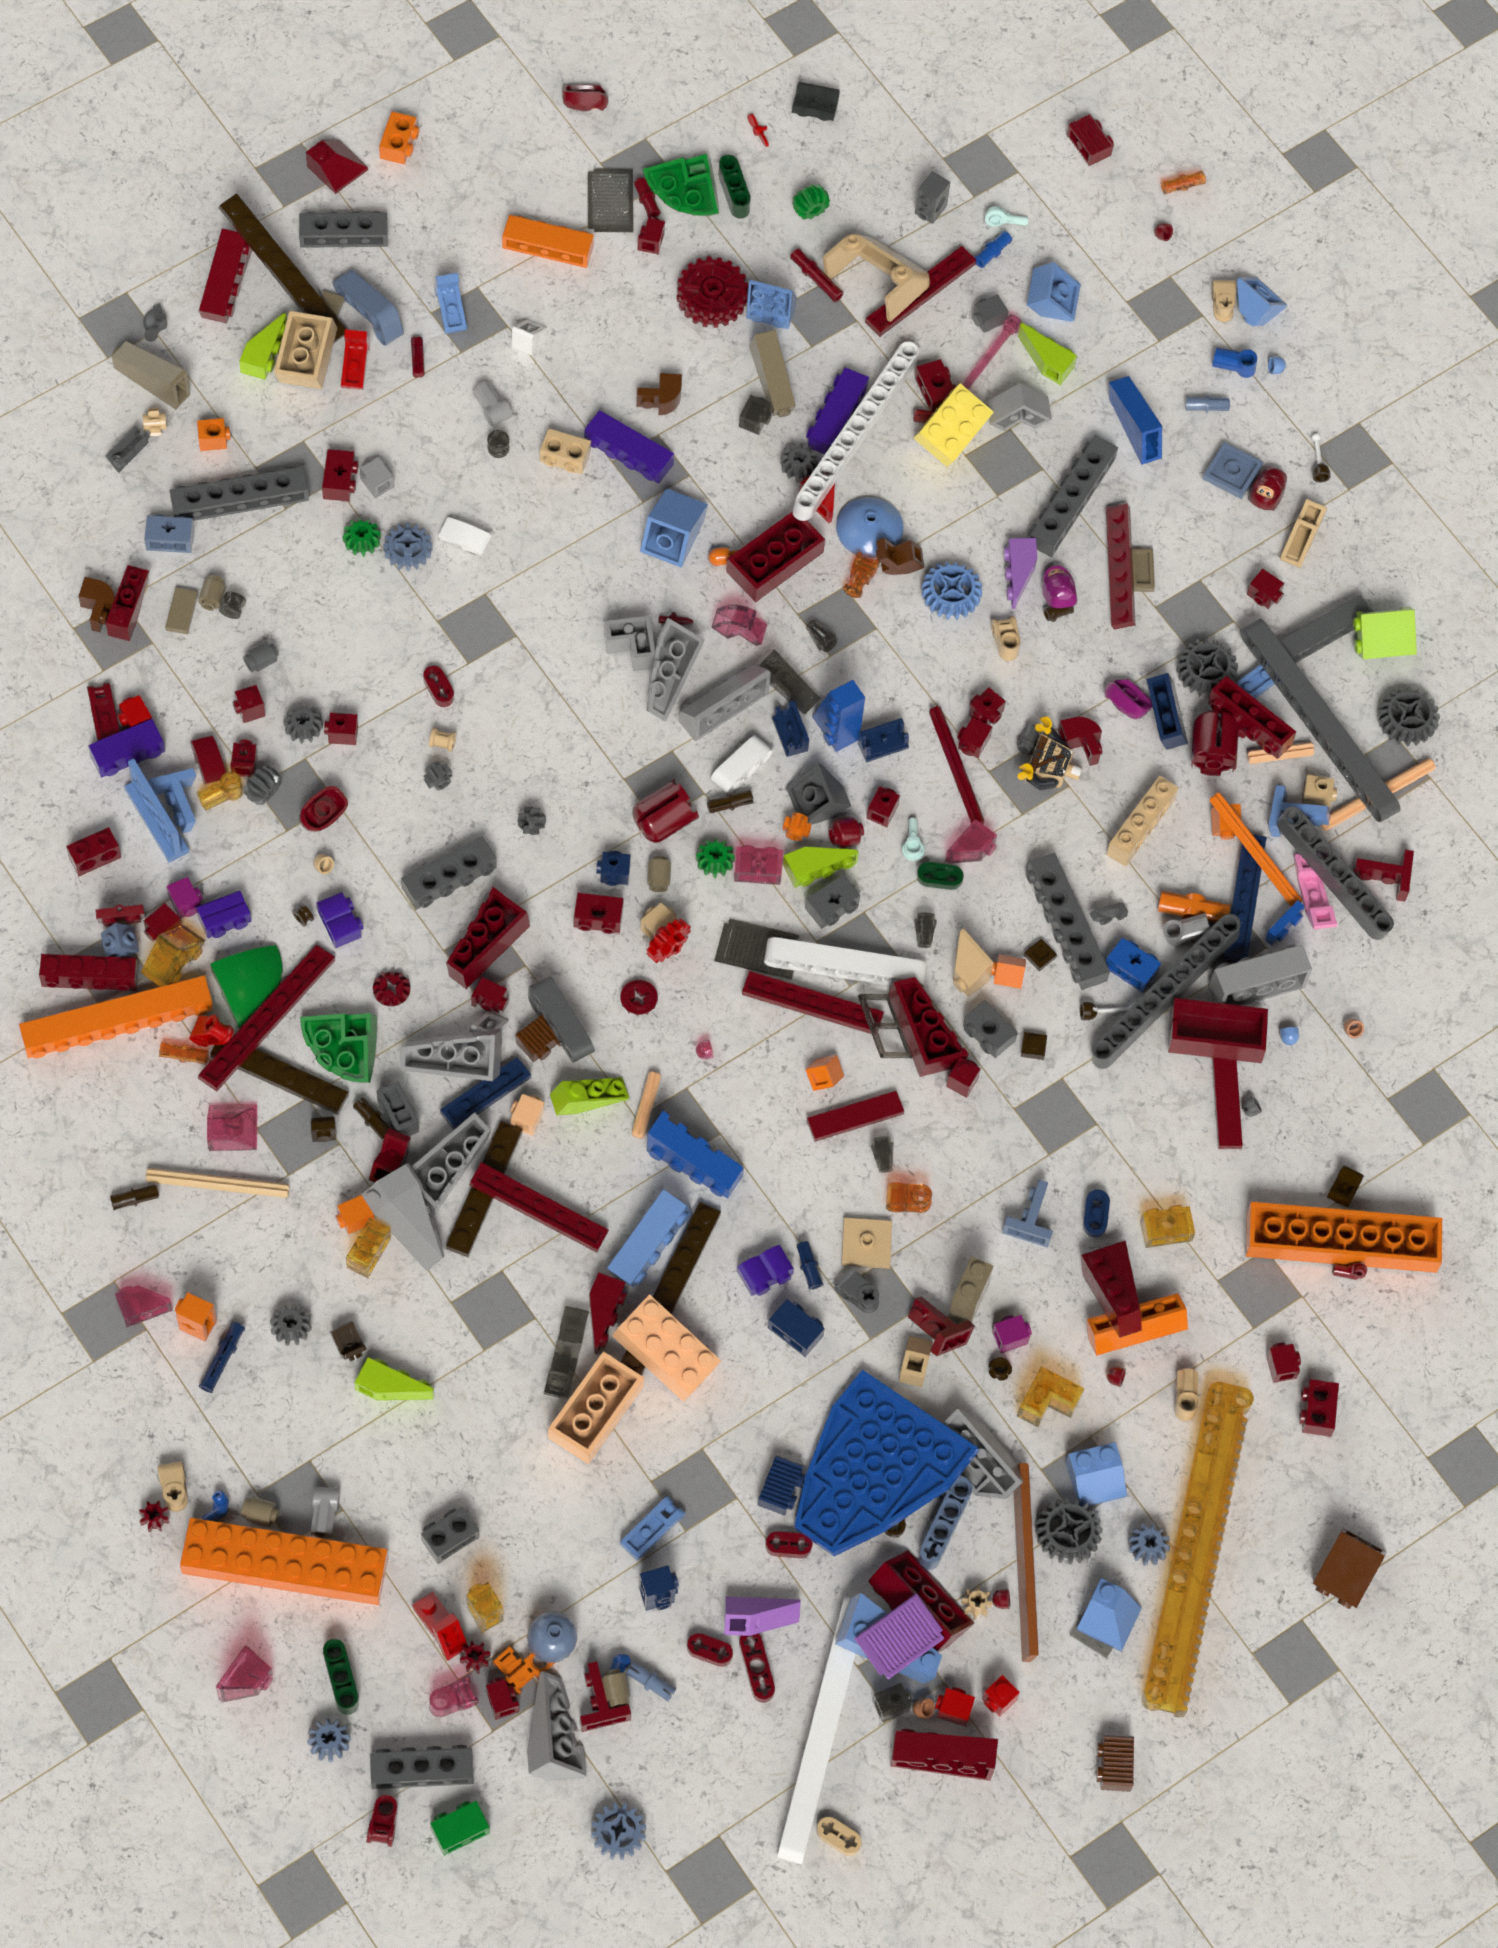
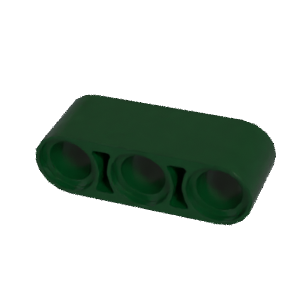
(738, 194)
(345, 1687)

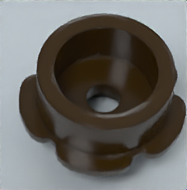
(1002, 1363)

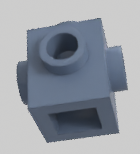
(119, 941)

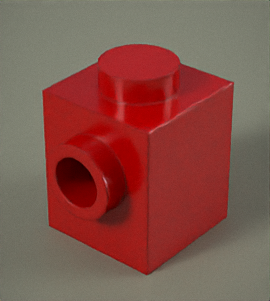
(133, 712)
(1000, 1696)
(955, 1706)

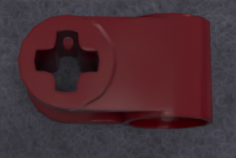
(383, 1826)

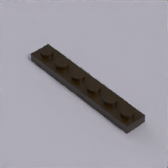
(292, 1080)
(478, 1203)

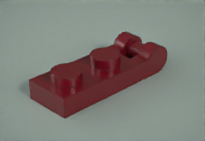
(103, 711)

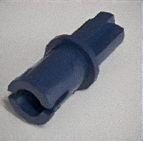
(809, 1266)

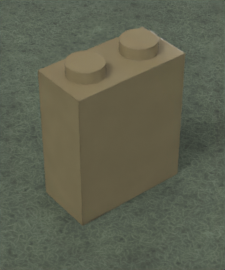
(970, 1291)

